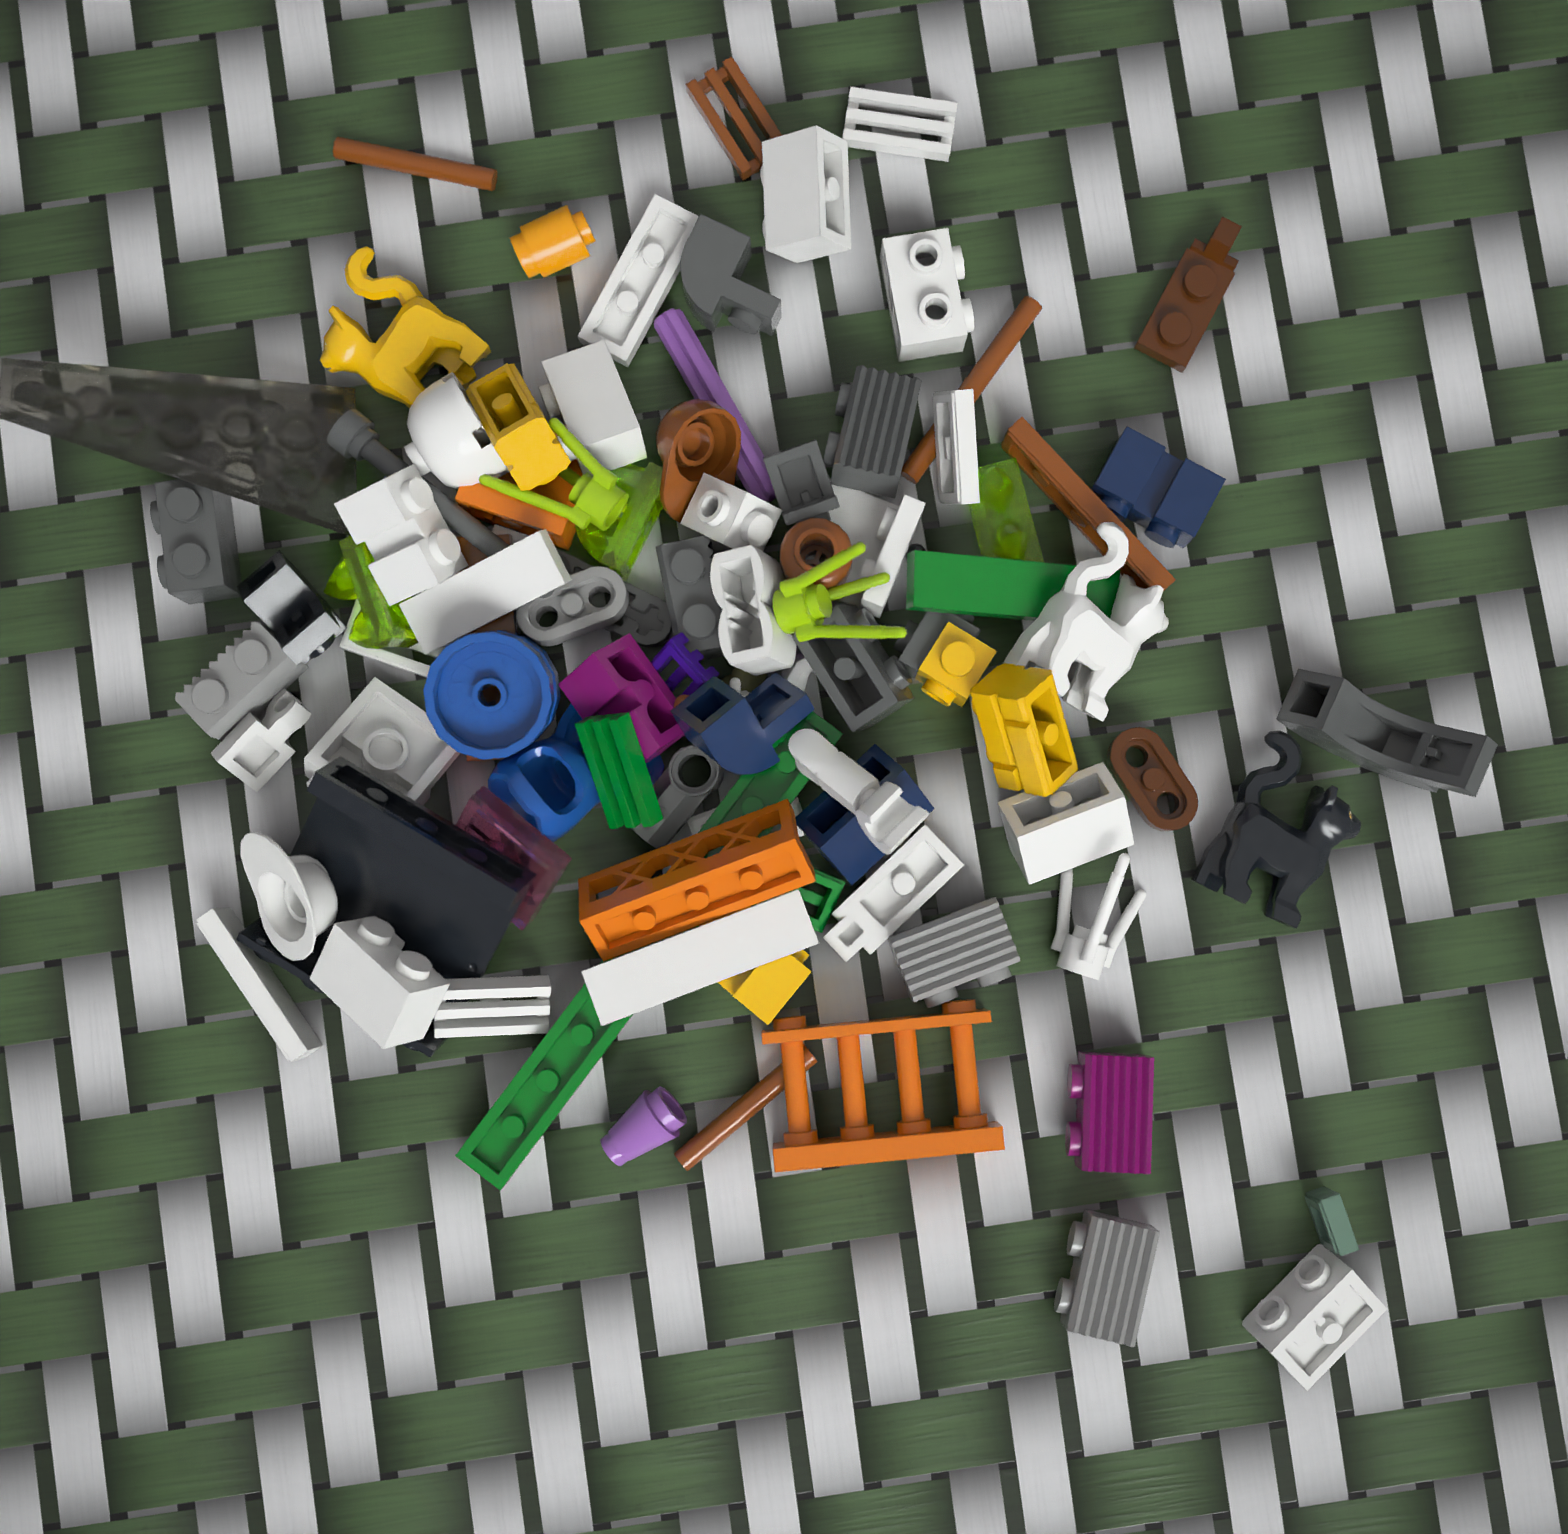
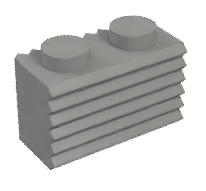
(239, 682)
(955, 951)
(1106, 1277)

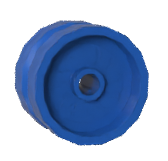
(457, 700)

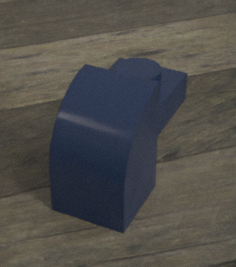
(738, 728)

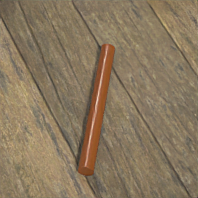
(977, 379)

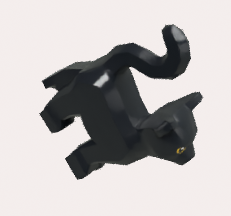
(1265, 842)

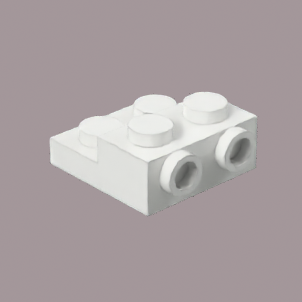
(388, 740)

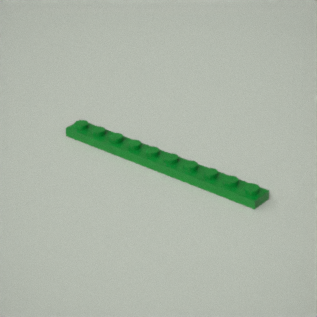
(577, 1036)

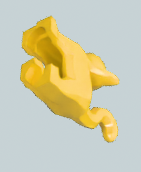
(409, 346)

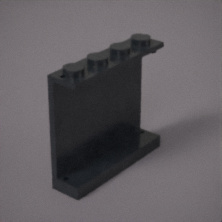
(408, 867)

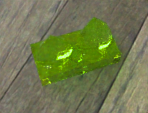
(1003, 515)
(625, 538)
(377, 622)

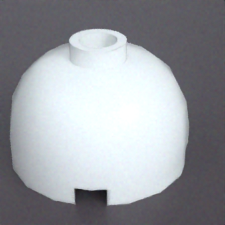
(450, 436)

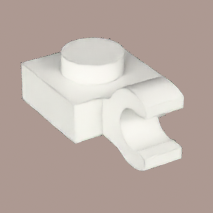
(259, 747)

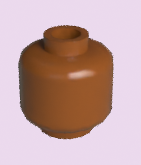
(815, 538)

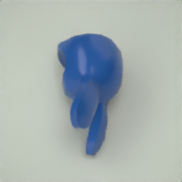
(552, 780)

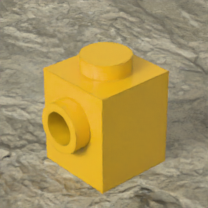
(954, 666)

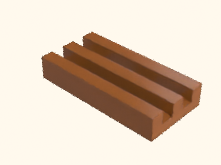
(715, 81)

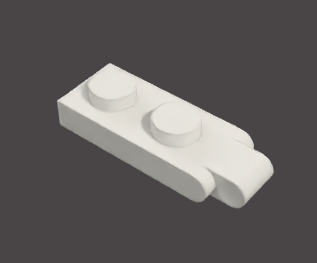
(892, 894)

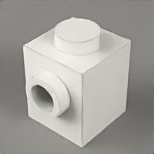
(730, 514)

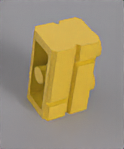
(517, 427)
(1024, 729)

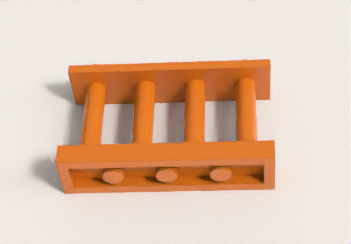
(914, 1132)

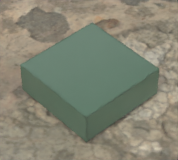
(1331, 1221)

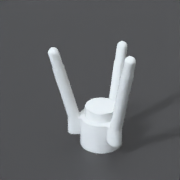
(1087, 949)

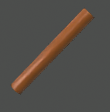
(415, 163)
(736, 1115)

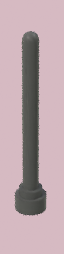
(355, 437)

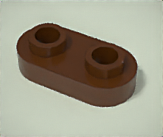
(1155, 776)

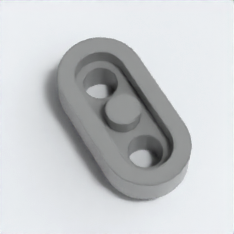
(575, 607)

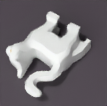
(1078, 631)

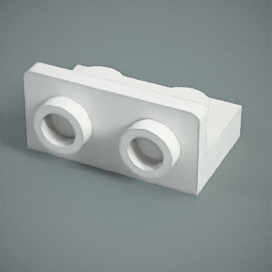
(1314, 1315)

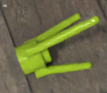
(595, 497)
(804, 606)

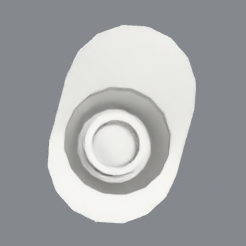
(291, 895)

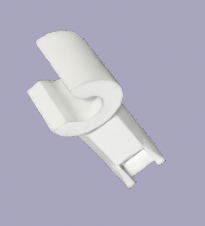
(878, 808)

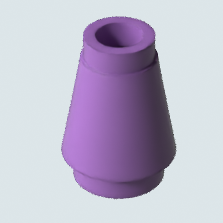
(644, 1126)

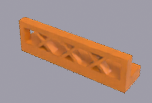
(694, 886)

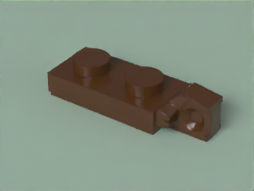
(1190, 298)

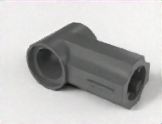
(677, 798)

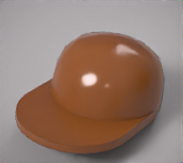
(694, 441)

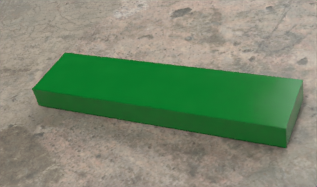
(993, 585)

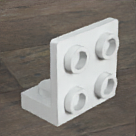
(886, 534)

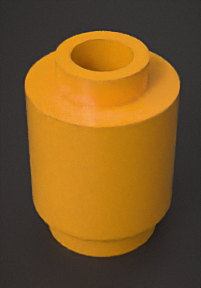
(553, 242)

